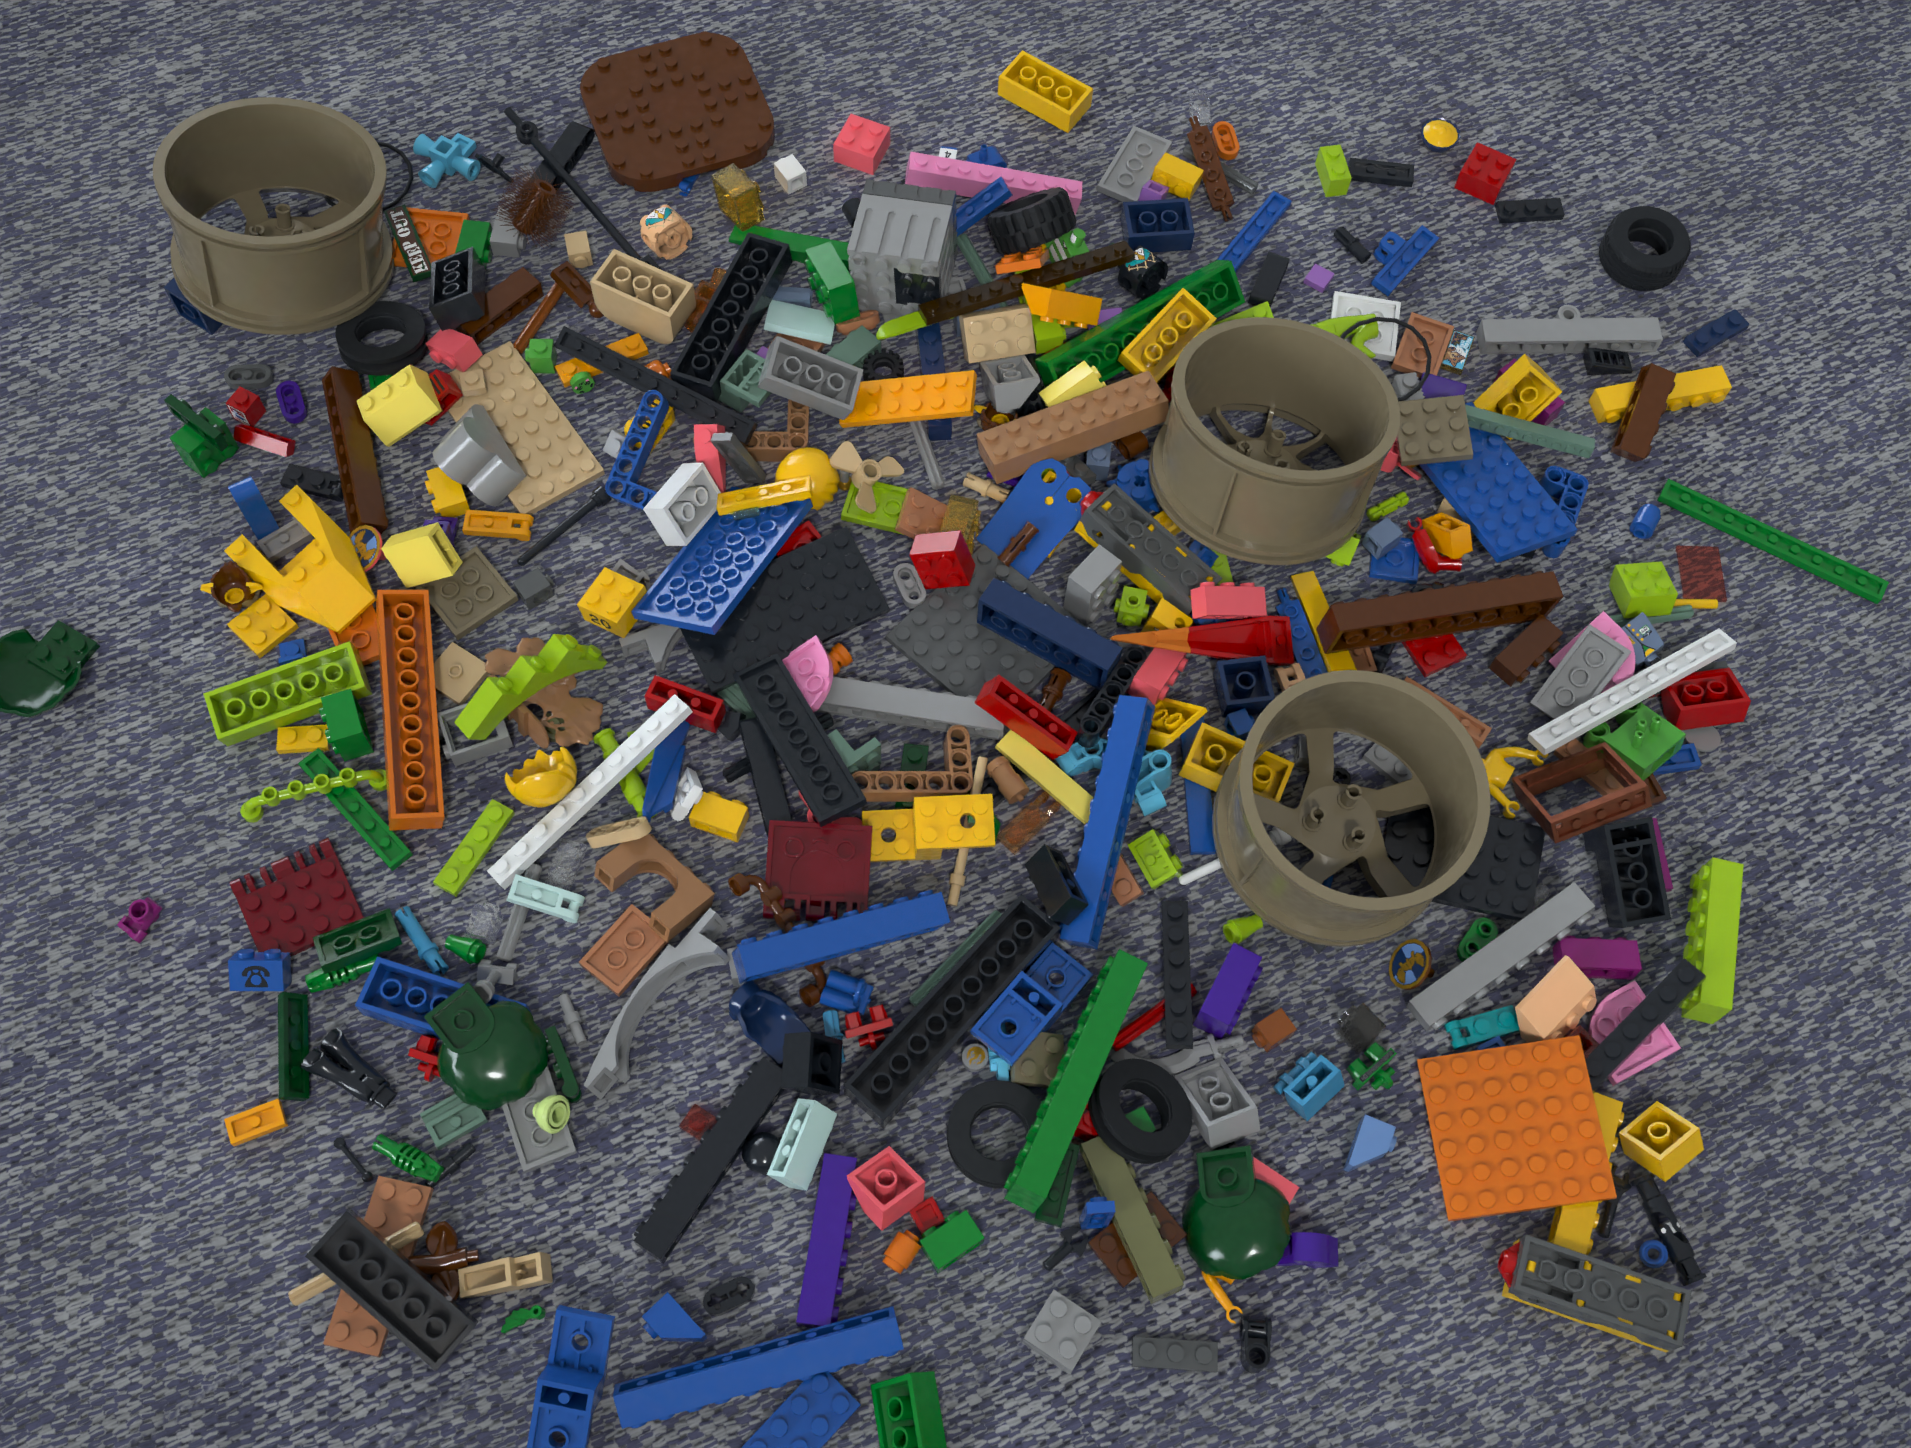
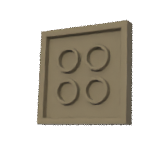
(1434, 431)
(469, 595)

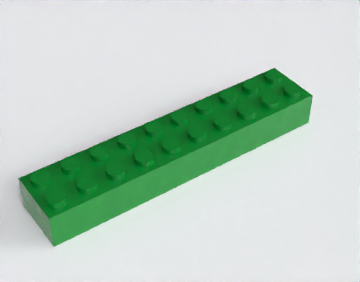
(1101, 346)
(1074, 1081)

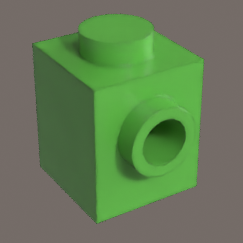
(541, 355)

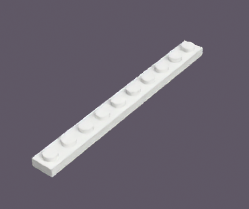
(1631, 691)
(589, 791)

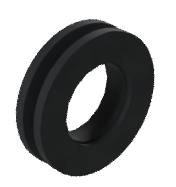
(384, 359)
(967, 1108)
(1119, 1132)

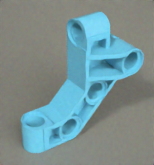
(1153, 777)

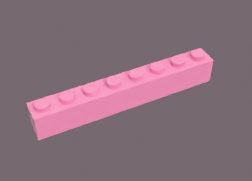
(971, 178)

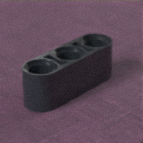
(1269, 279)

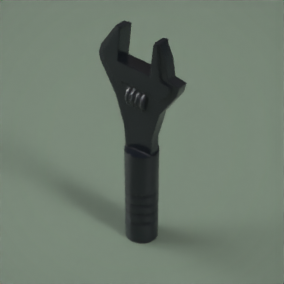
(1621, 1187)

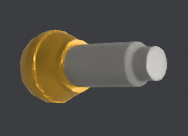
(845, 481)

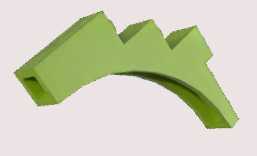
(529, 674)

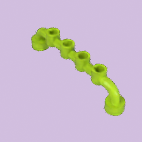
(253, 811)

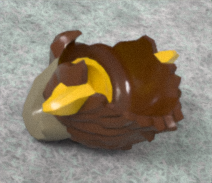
(991, 418)
(232, 587)

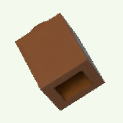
(1273, 1030)

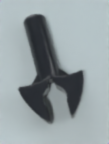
(1066, 1248)

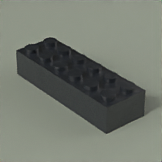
(392, 1289)

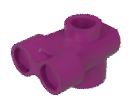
(141, 916)

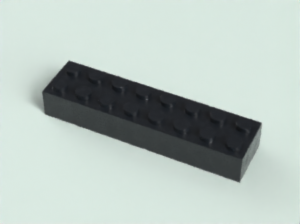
(732, 315)

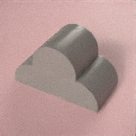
(479, 457)

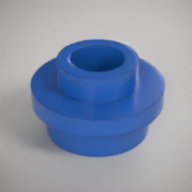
(1653, 1244)

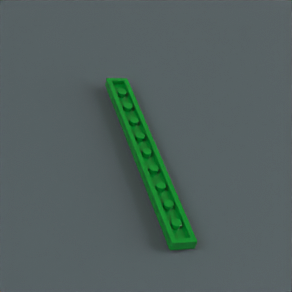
(1773, 541)

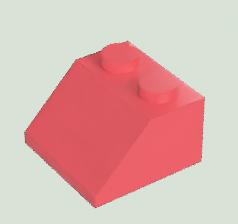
(886, 1187)

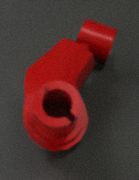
(1428, 554)

